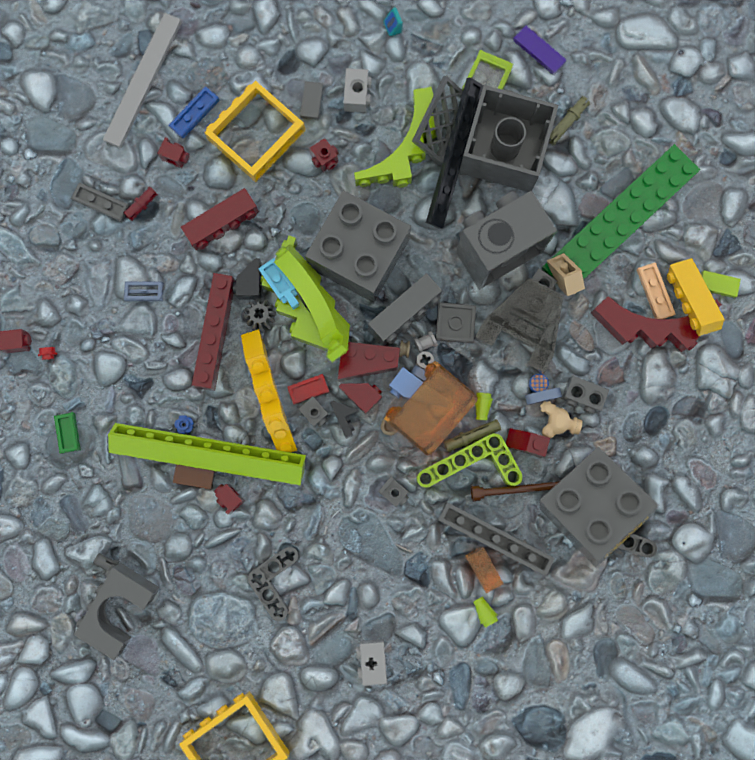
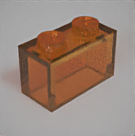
(484, 569)

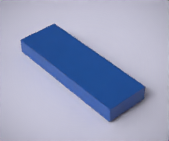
(194, 112)

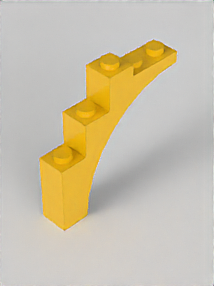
(267, 392)

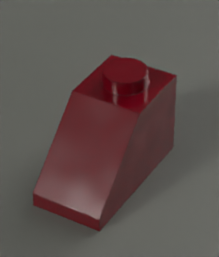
(362, 395)
(527, 442)

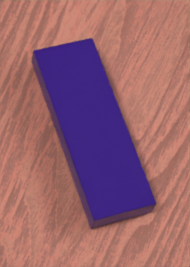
(539, 50)

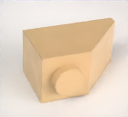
(567, 274)

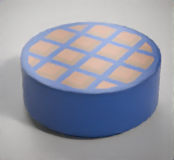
(538, 383)

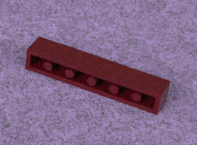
(214, 332)

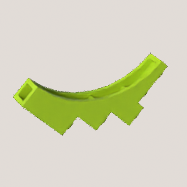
(397, 165)
(305, 327)

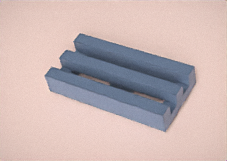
(159, 291)

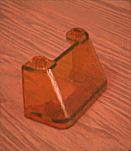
(432, 409)

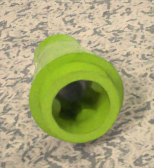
(483, 405)
(486, 614)

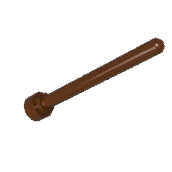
(479, 493)

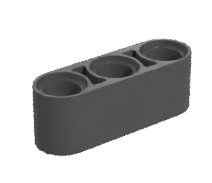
(636, 544)

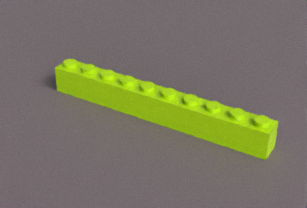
(206, 453)

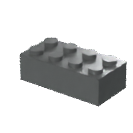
(405, 310)

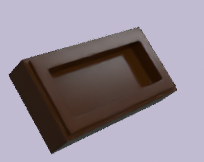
(193, 476)

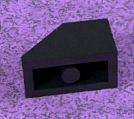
(248, 282)

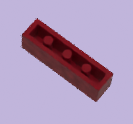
(220, 219)

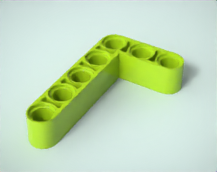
(469, 458)

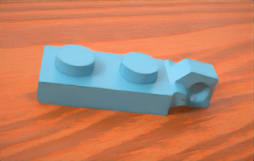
(279, 283)

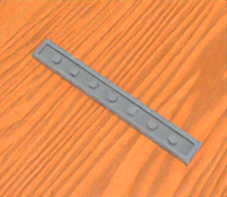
(142, 80)

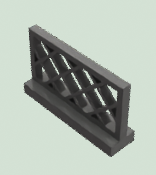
(432, 111)

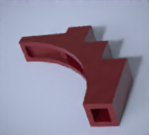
(625, 325)

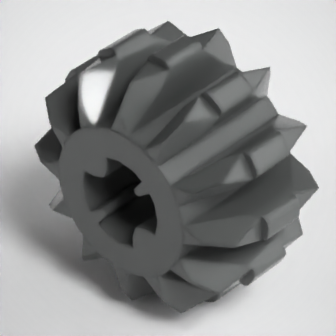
(266, 311)

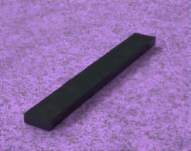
(454, 153)

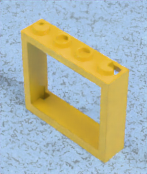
(275, 150)
(223, 712)

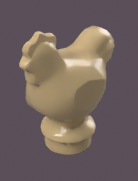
(559, 421)

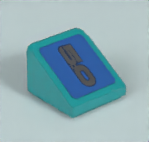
(393, 22)

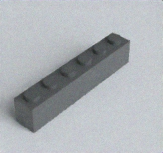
(495, 538)

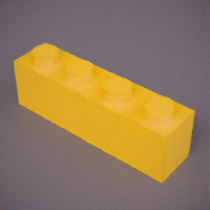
(695, 297)

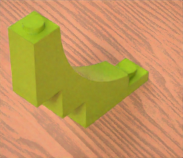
(330, 324)

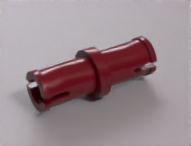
(140, 203)

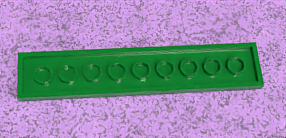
(629, 211)

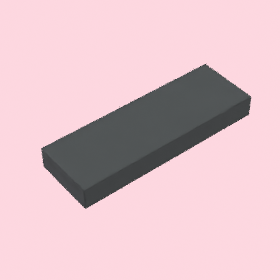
(100, 202)

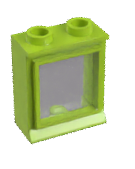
(490, 70)

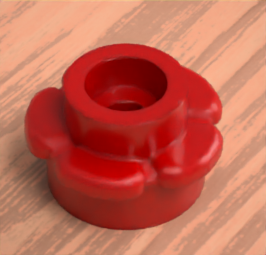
(47, 353)

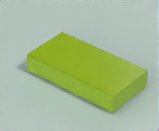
(721, 284)

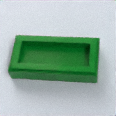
(67, 433)

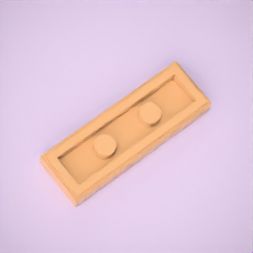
(655, 291)

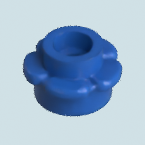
(187, 428)

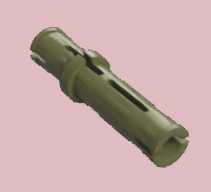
(573, 114)
(477, 433)

